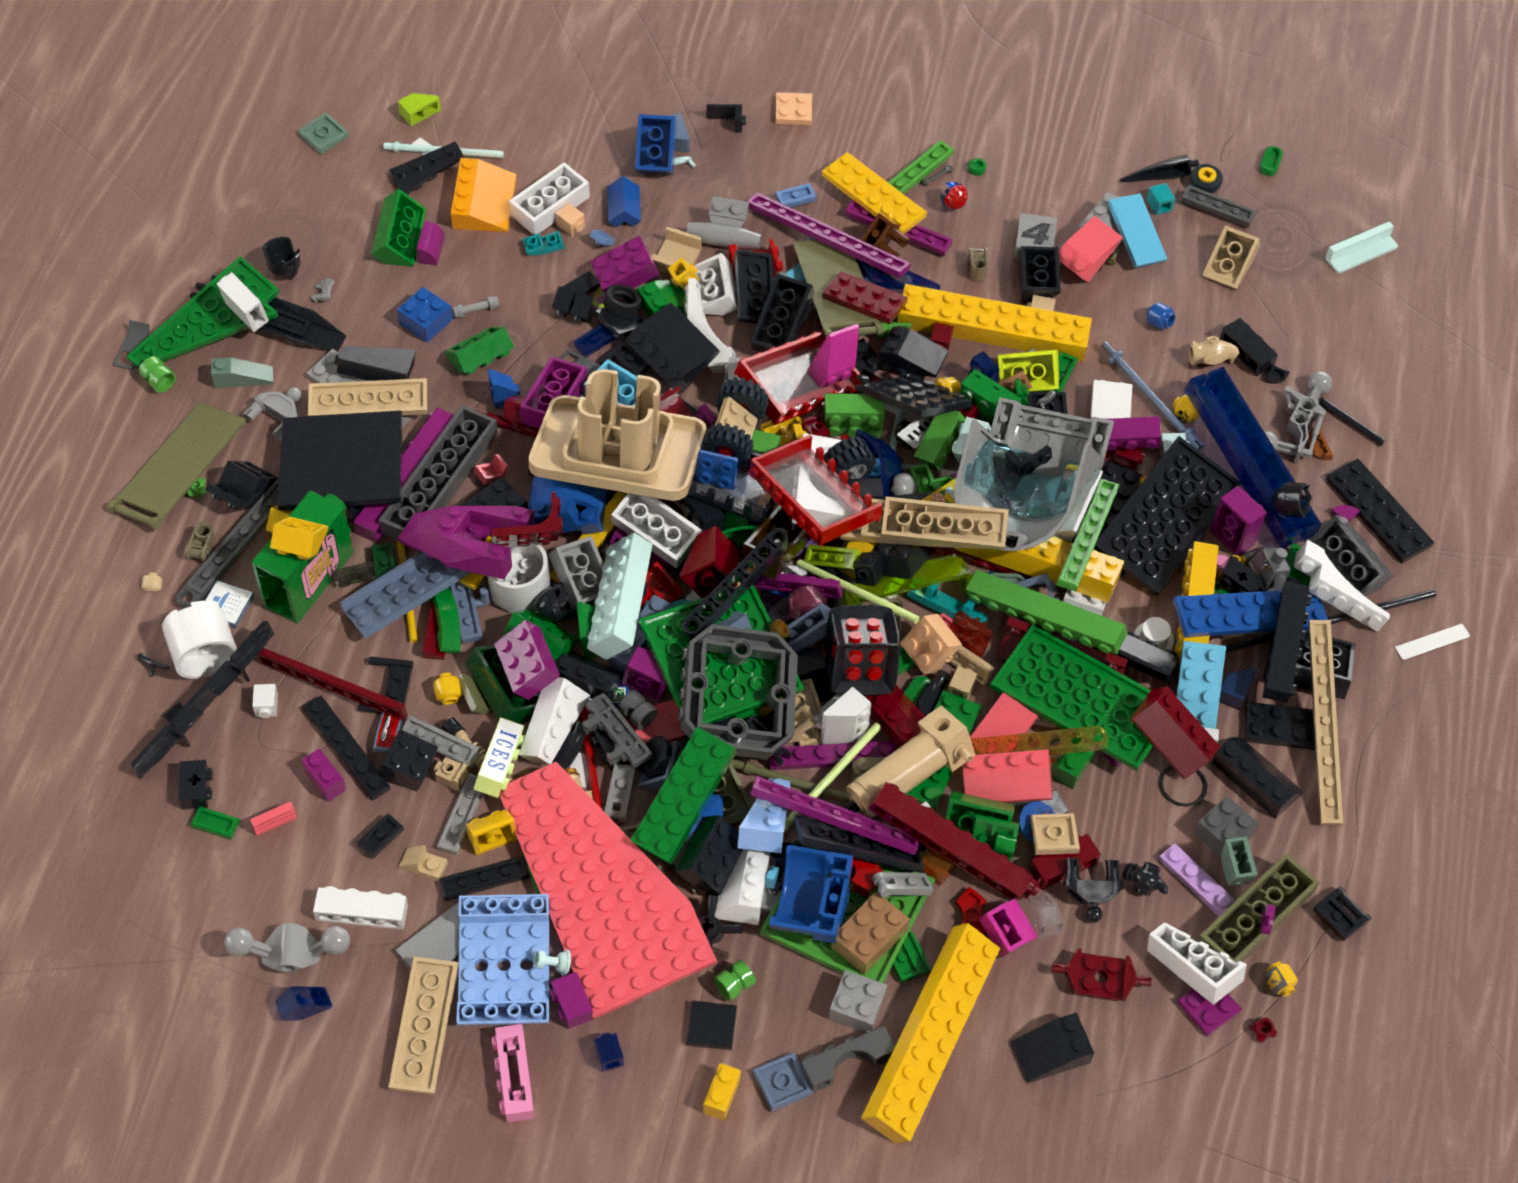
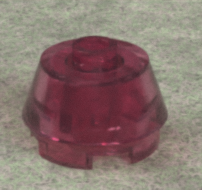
(804, 600)

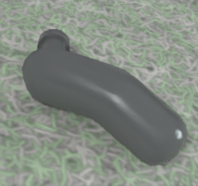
(1046, 399)

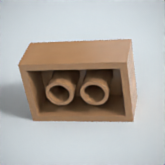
(870, 933)

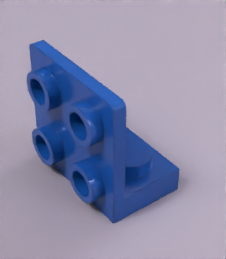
(717, 469)

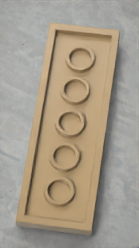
(369, 396)
(423, 1026)

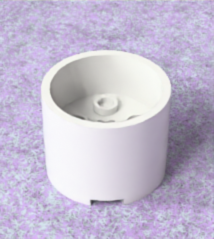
(524, 581)
(198, 639)

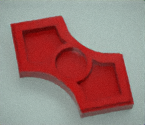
(970, 905)

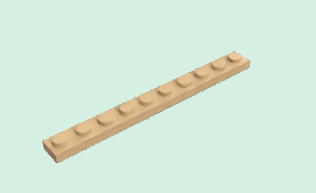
(1325, 722)

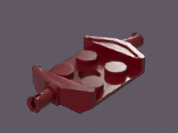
(1118, 972)

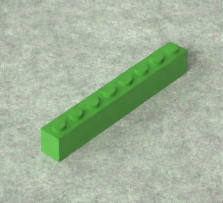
(1046, 612)

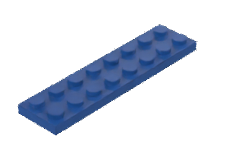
(1235, 613)

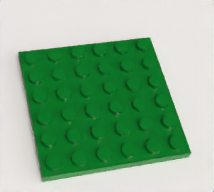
(730, 687)

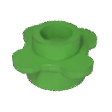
(200, 490)

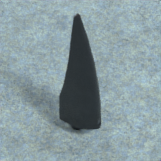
(1165, 169)

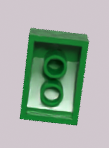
(659, 294)

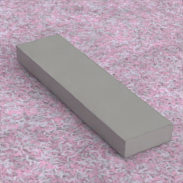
(447, 744)
(462, 814)

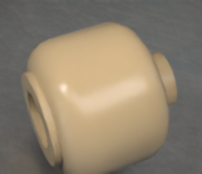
(151, 582)

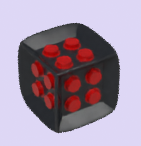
(862, 649)

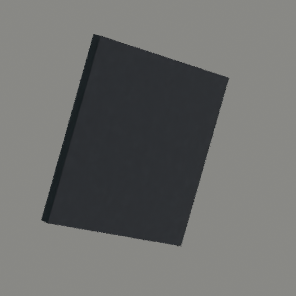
(341, 456)

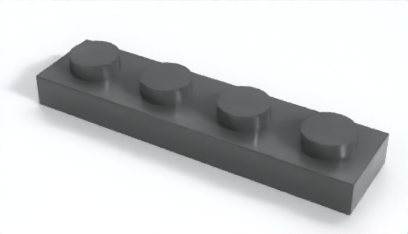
(1218, 206)

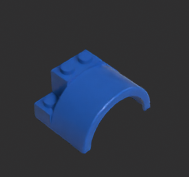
(570, 494)
(811, 899)

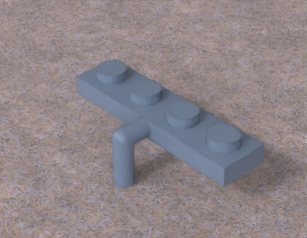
(467, 611)

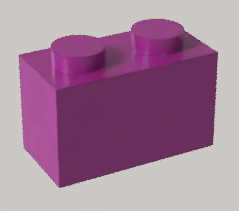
(323, 775)
(571, 1000)

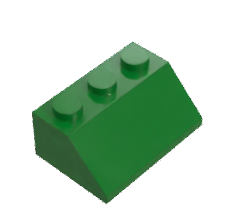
(480, 349)
(557, 639)
(965, 807)

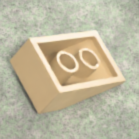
(1231, 257)

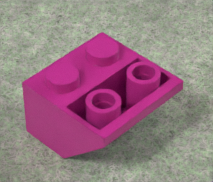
(1008, 927)

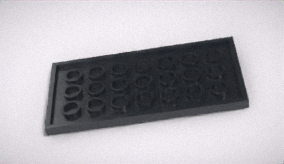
(1166, 515)

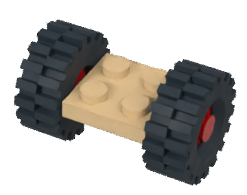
(740, 409)

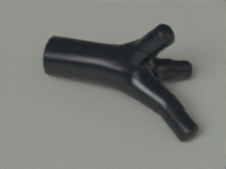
(150, 663)

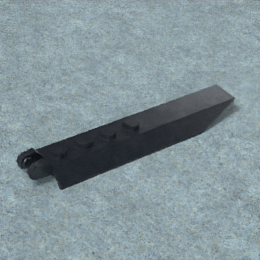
(298, 324)

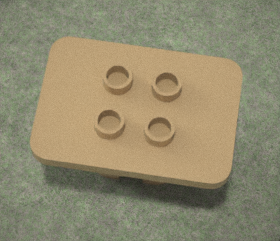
(618, 444)

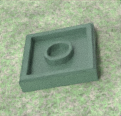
(323, 133)

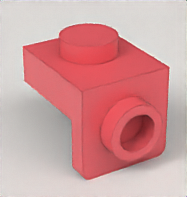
(491, 471)

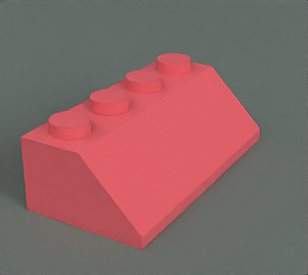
(1009, 776)

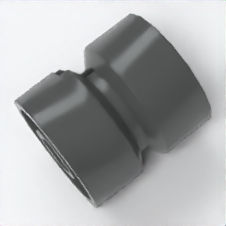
(639, 711)

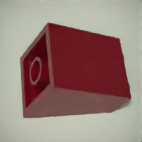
(709, 562)

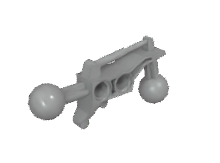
(1303, 410)

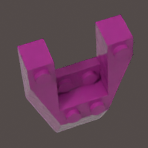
(459, 535)

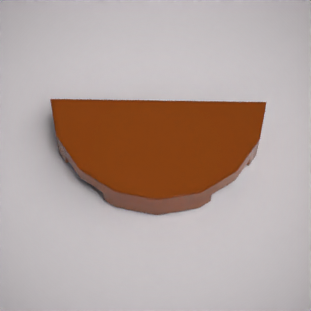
(1321, 449)

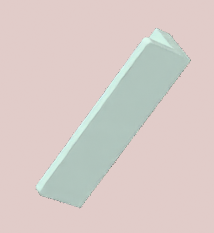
(1361, 248)

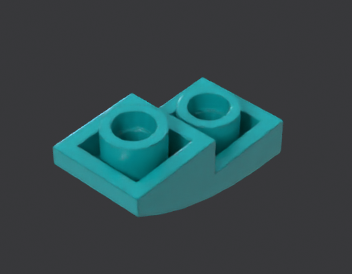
(543, 245)

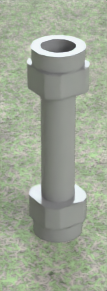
(491, 302)

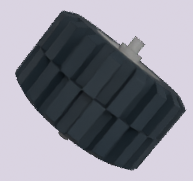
(852, 456)

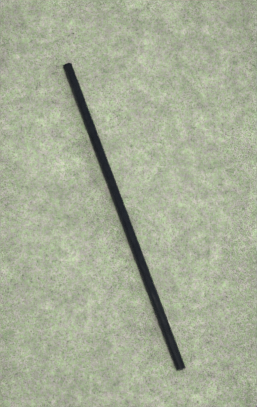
(1334, 619)

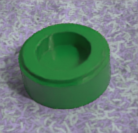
(977, 167)

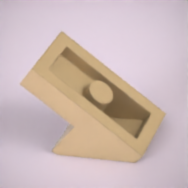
(803, 721)
(422, 863)

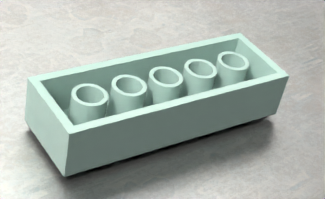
(619, 596)

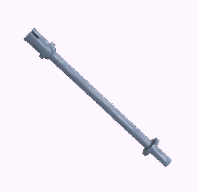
(1116, 357)

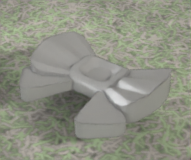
(325, 285)

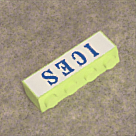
(499, 758)

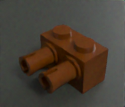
(882, 232)

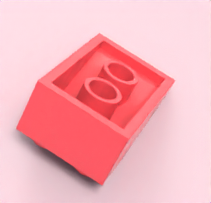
(1089, 248)

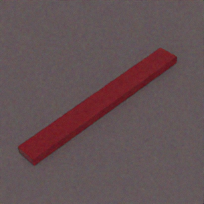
(333, 684)

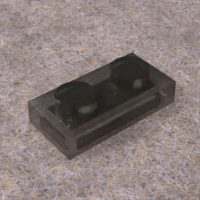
(354, 574)

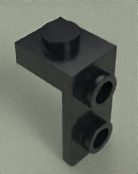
(727, 111)
(1027, 466)

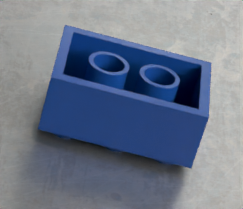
(655, 144)

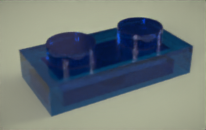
(594, 340)

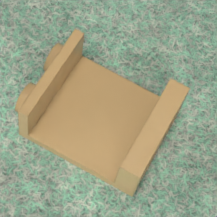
(677, 245)

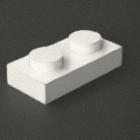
(1085, 602)

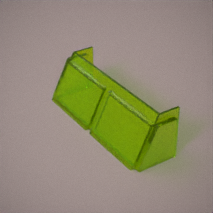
(931, 573)

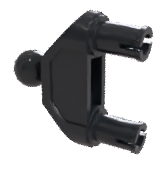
(1092, 891)

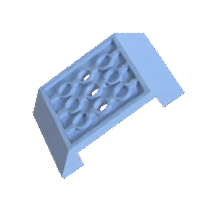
(499, 931)

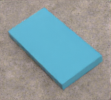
(1137, 230)

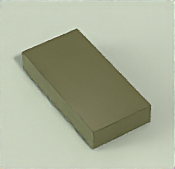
(473, 694)

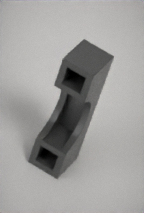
(872, 1047)

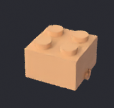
(931, 644)

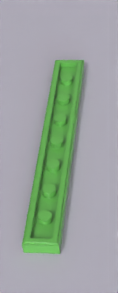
(1088, 535)

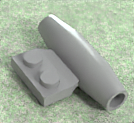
(725, 226)

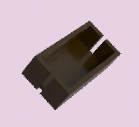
(796, 538)

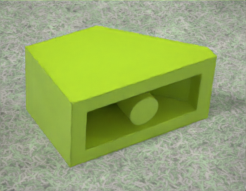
(418, 107)

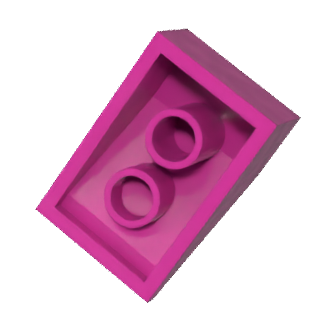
(835, 357)

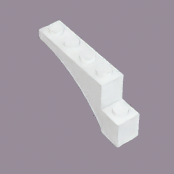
(696, 315)
(1334, 589)

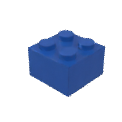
(425, 314)

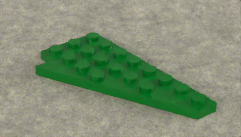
(205, 317)

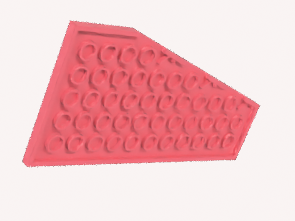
(606, 897)

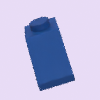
(501, 387)

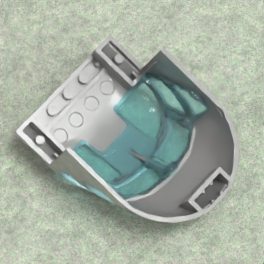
(1049, 495)

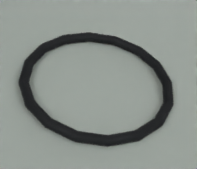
(1178, 803)

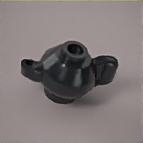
(1145, 878)

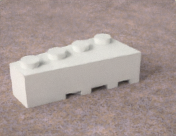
(552, 720)
(1195, 963)

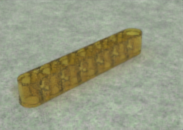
(1045, 738)

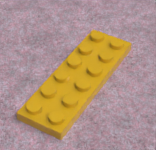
(873, 192)

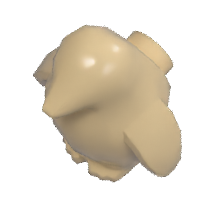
(1212, 352)

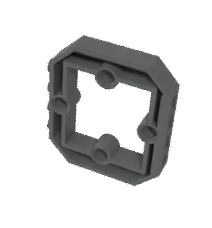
(755, 645)

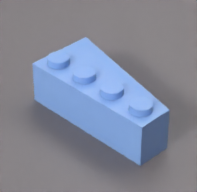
(764, 825)

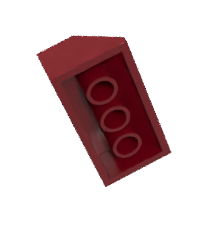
(896, 715)
(1174, 732)

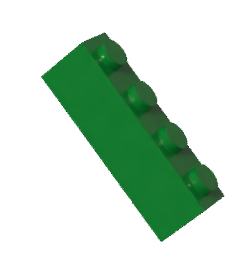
(399, 230)

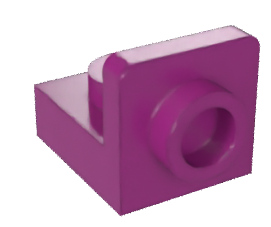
(706, 415)

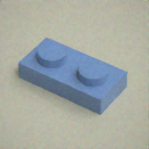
(796, 195)

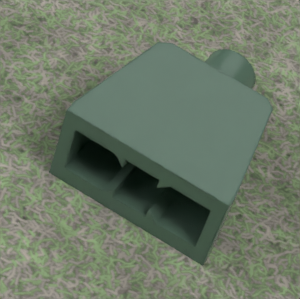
(1238, 866)

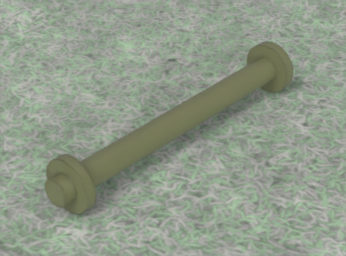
(1111, 260)

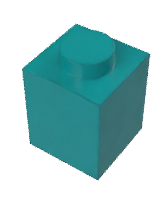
(1161, 199)

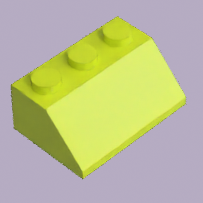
(1039, 367)

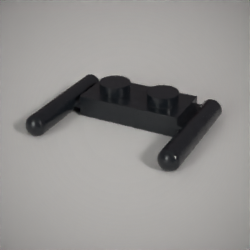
(398, 680)

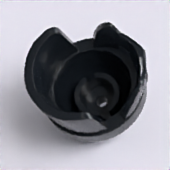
(281, 257)
(1288, 499)
(554, 607)

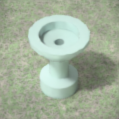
(561, 962)

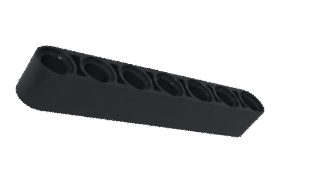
(738, 574)

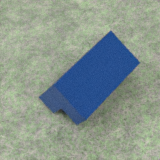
(623, 202)

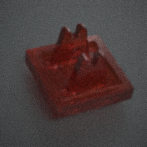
(971, 633)

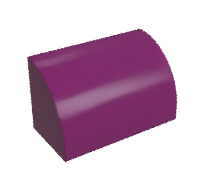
(430, 243)

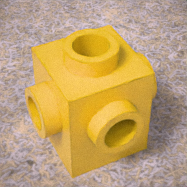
(681, 272)

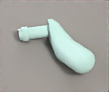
(679, 160)

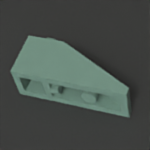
(238, 373)

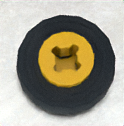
(1206, 178)

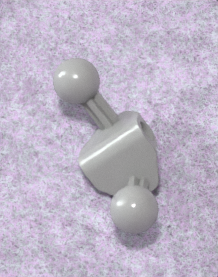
(289, 946)

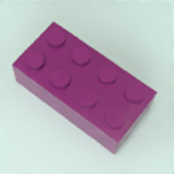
(556, 379)

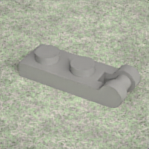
(620, 791)
(902, 884)

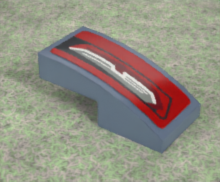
(386, 732)

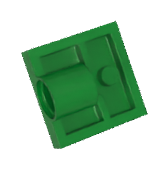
(997, 833)

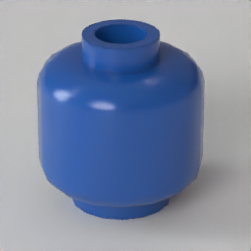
(1160, 316)

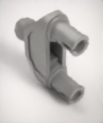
(276, 405)

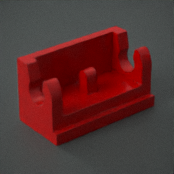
(662, 584)

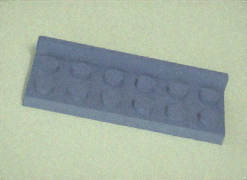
(398, 592)

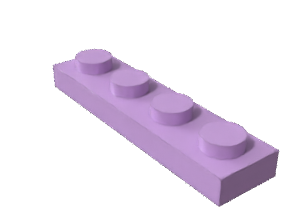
(1196, 880)

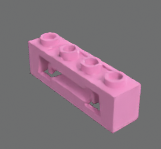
(509, 1037)

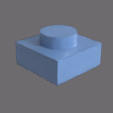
(602, 238)

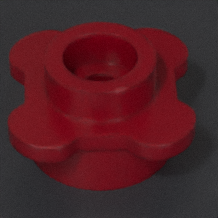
(1033, 887)
(1267, 1025)

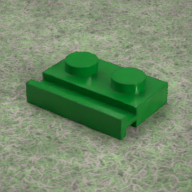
(910, 960)

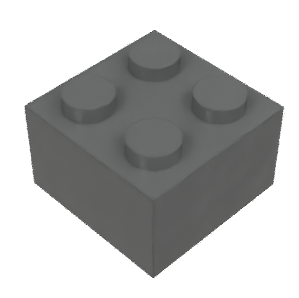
(1225, 822)

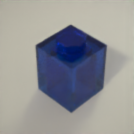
(608, 1051)

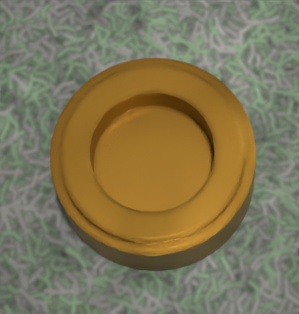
(780, 627)

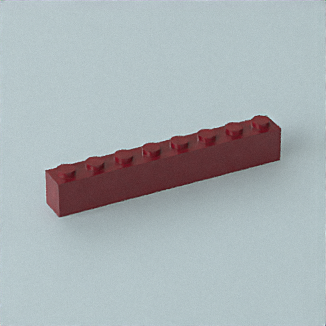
(950, 842)

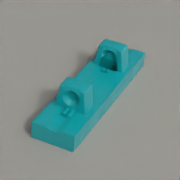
(944, 603)

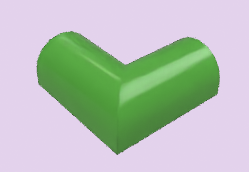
(924, 479)

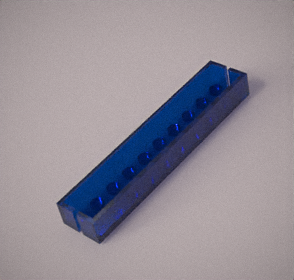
(1248, 451)

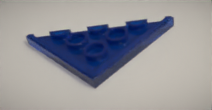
(889, 281)

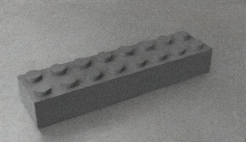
(441, 469)

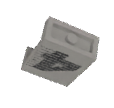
(1035, 231)

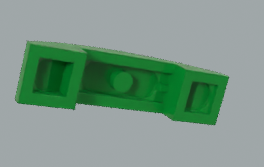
(448, 622)

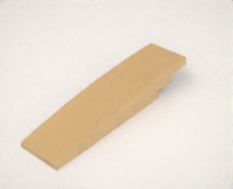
(934, 525)

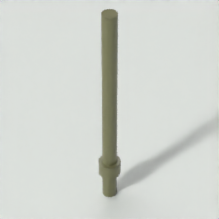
(750, 768)

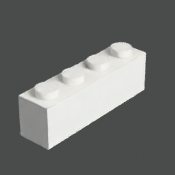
(360, 908)

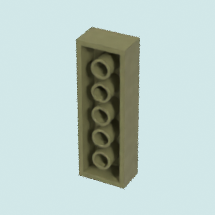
(1239, 927)

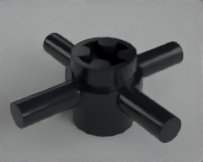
(716, 935)

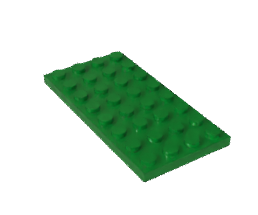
(1075, 693)

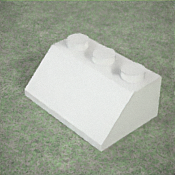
(717, 285)
(846, 719)

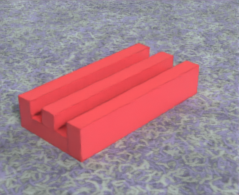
(273, 818)

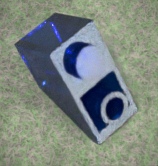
(302, 1002)

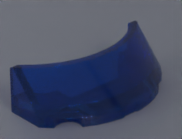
(888, 459)

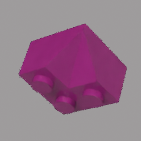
(644, 674)

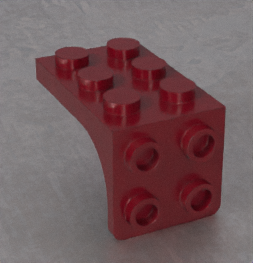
(524, 535)

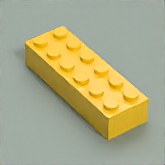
(1198, 580)

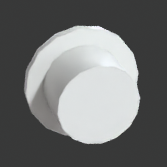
(1157, 631)

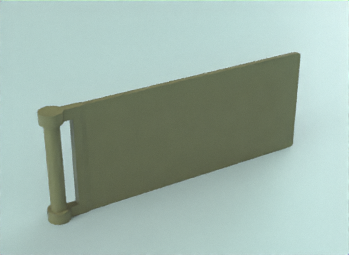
(820, 266)
(177, 464)

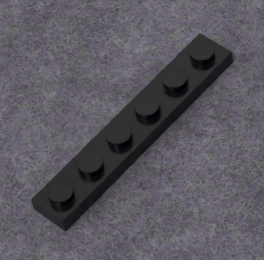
(346, 748)

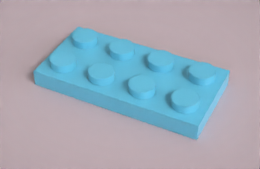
(1201, 680)

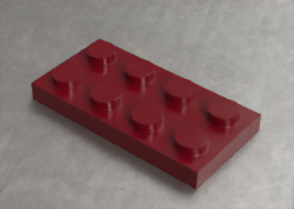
(865, 297)

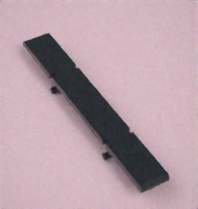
(202, 699)

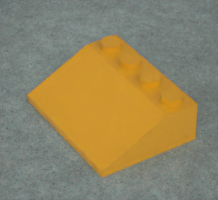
(482, 197)

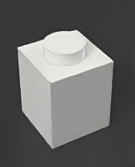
(265, 700)

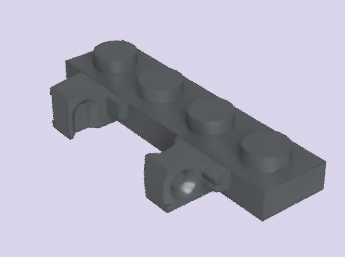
(627, 742)

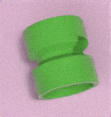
(157, 374)
(737, 978)

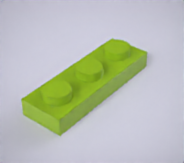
(832, 556)

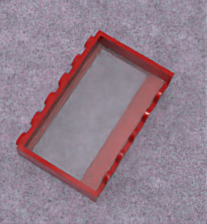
(786, 379)
(813, 490)

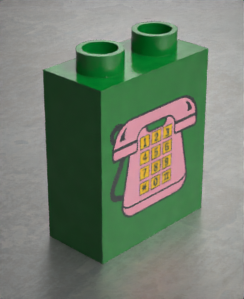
(294, 584)

